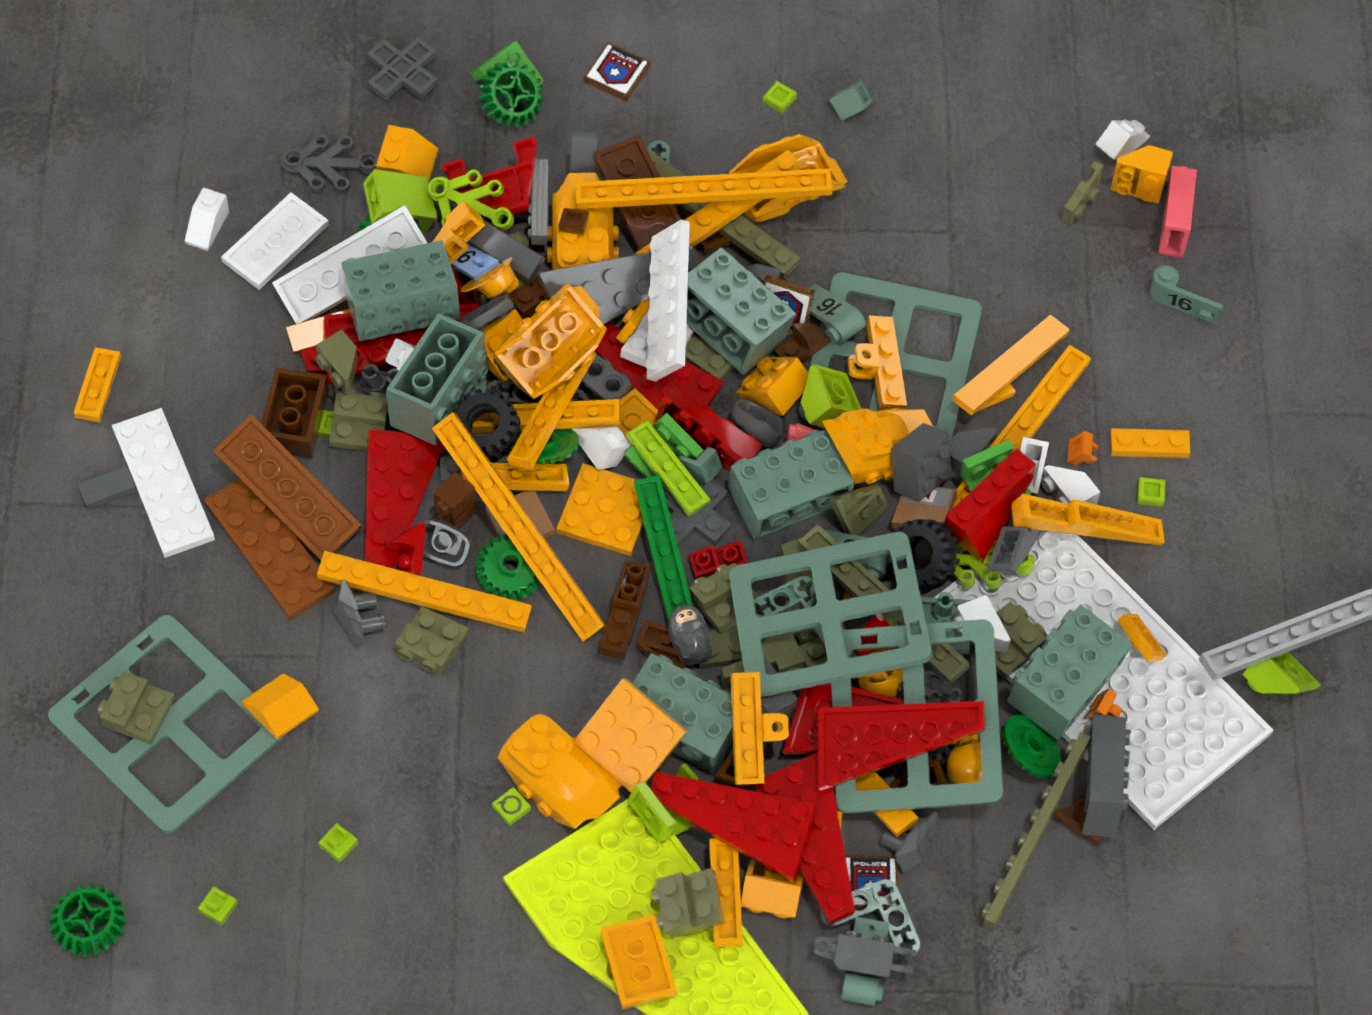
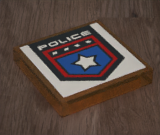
(616, 71)
(794, 295)
(868, 870)

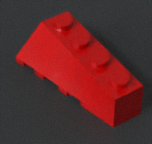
(708, 428)
(988, 506)

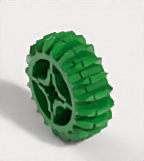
(506, 111)
(112, 913)

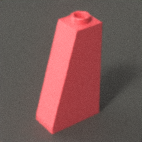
(1178, 211)

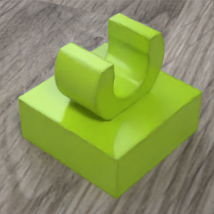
(338, 842)
(217, 906)

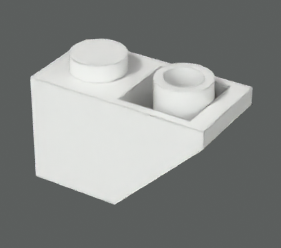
(1122, 138)
(1069, 485)

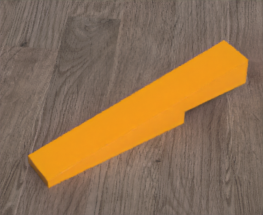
(1086, 520)

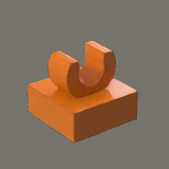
(1081, 449)
(1104, 705)

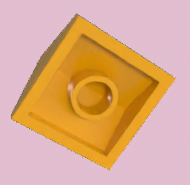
(281, 705)

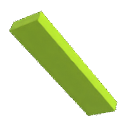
(669, 467)

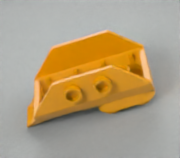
(807, 152)
(598, 238)
(552, 341)
(867, 439)
(557, 773)

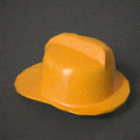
(496, 281)

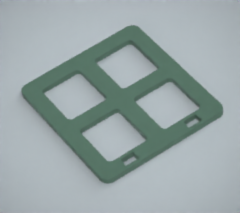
(905, 301)
(830, 613)
(116, 766)
(919, 791)

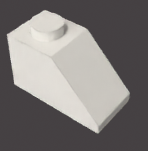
(206, 218)
(603, 445)
(982, 609)

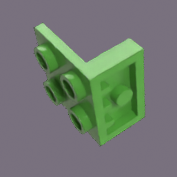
(512, 53)
(674, 437)
(980, 465)

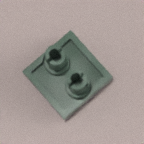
(944, 610)

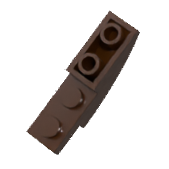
(625, 610)

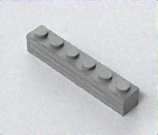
(539, 205)

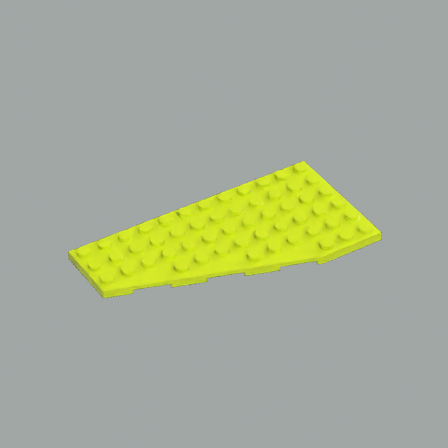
(608, 878)

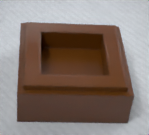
(573, 221)

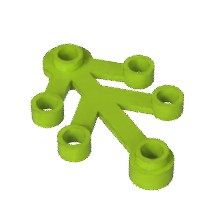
(469, 197)
(980, 568)

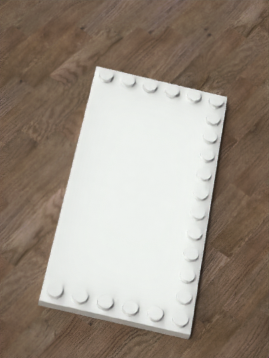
(1178, 717)

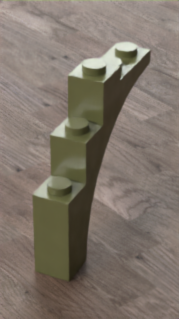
(780, 649)

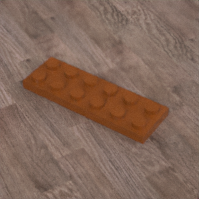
(287, 487)
(269, 548)

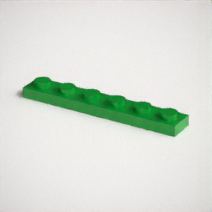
(662, 543)

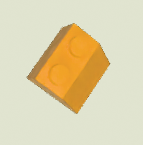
(407, 153)
(770, 891)

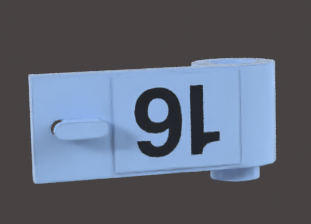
(474, 262)

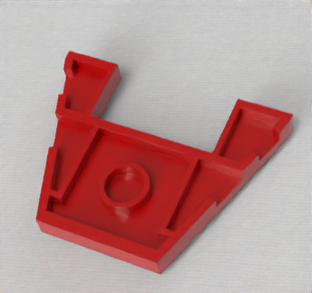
(515, 179)

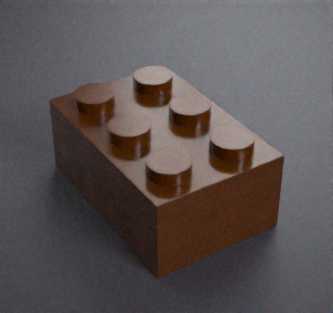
(296, 409)

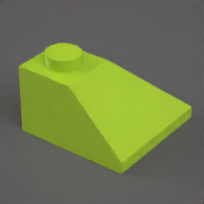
(827, 395)
(1280, 675)

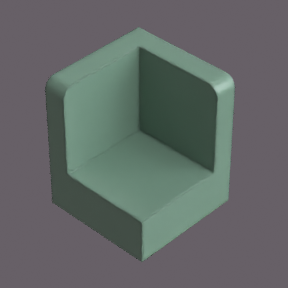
(851, 100)
(703, 467)

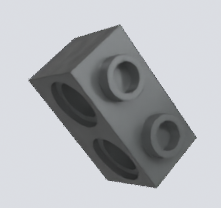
(597, 386)

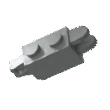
(863, 955)

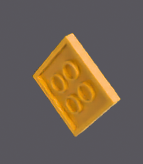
(602, 511)
(630, 735)

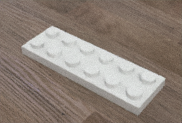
(320, 282)
(668, 300)
(163, 482)

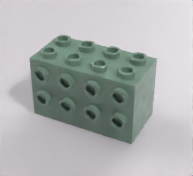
(400, 290)
(735, 311)
(436, 377)
(789, 483)
(1068, 671)
(696, 706)

